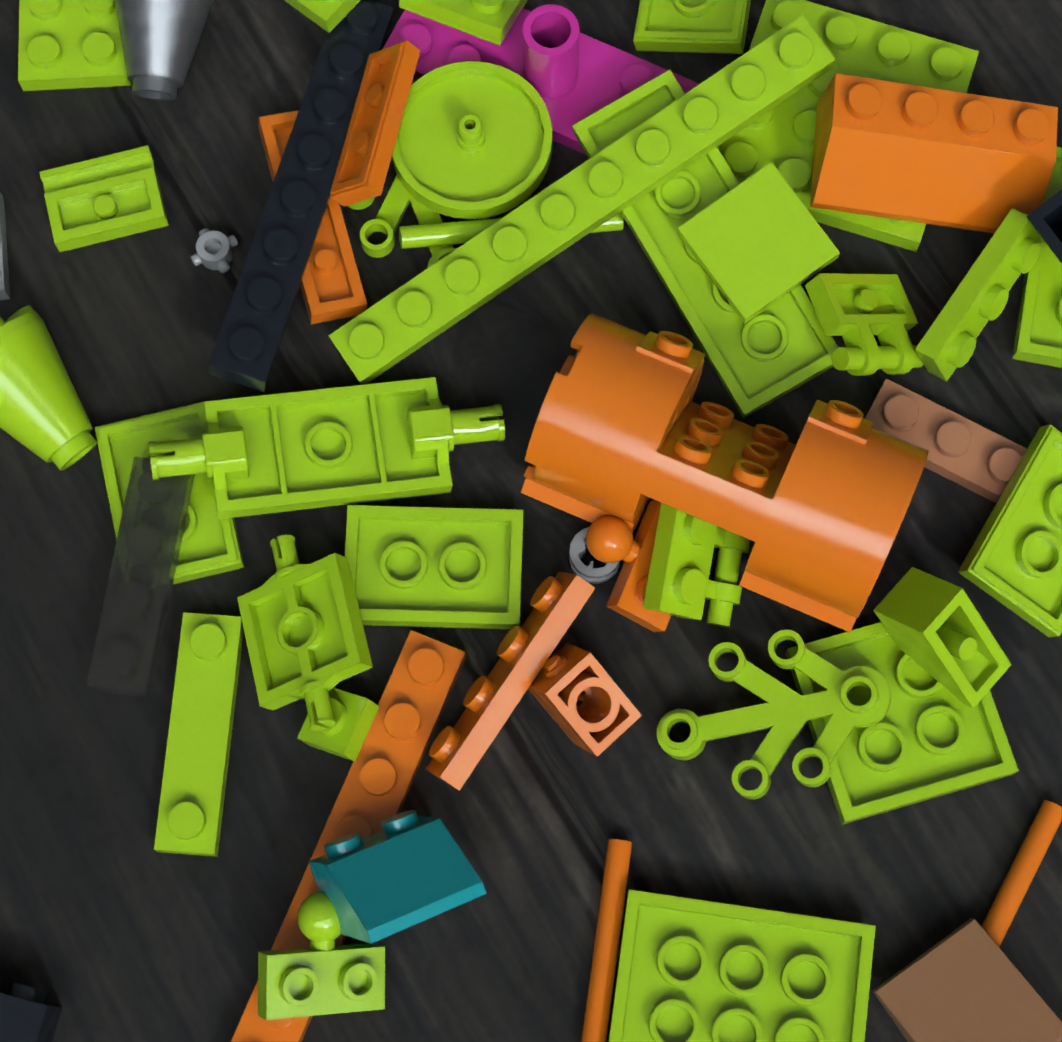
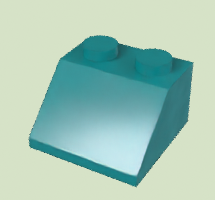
(395, 876)

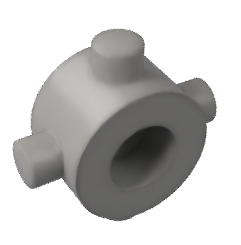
(214, 250)

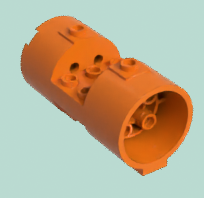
(627, 432)

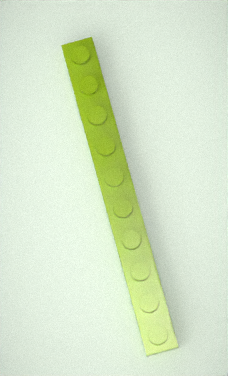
(582, 200)

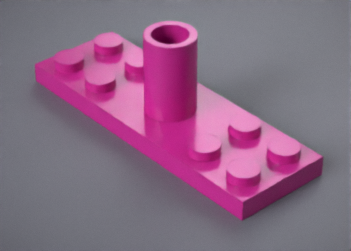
(547, 50)

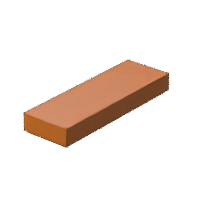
(375, 124)

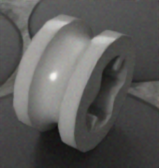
(588, 573)

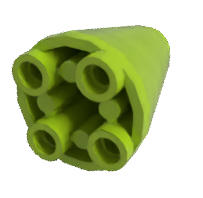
(37, 394)

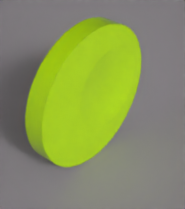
(473, 140)

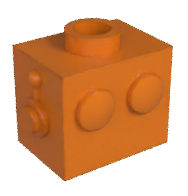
(583, 699)

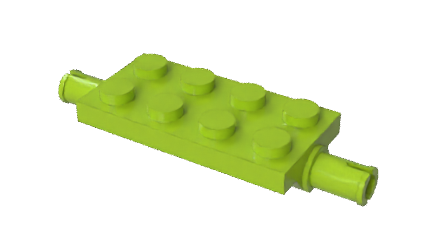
(327, 446)

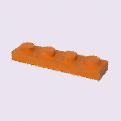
(331, 277)
(496, 696)

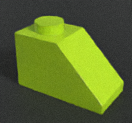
(943, 634)

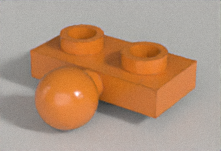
(611, 541)

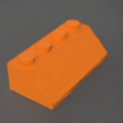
(930, 153)

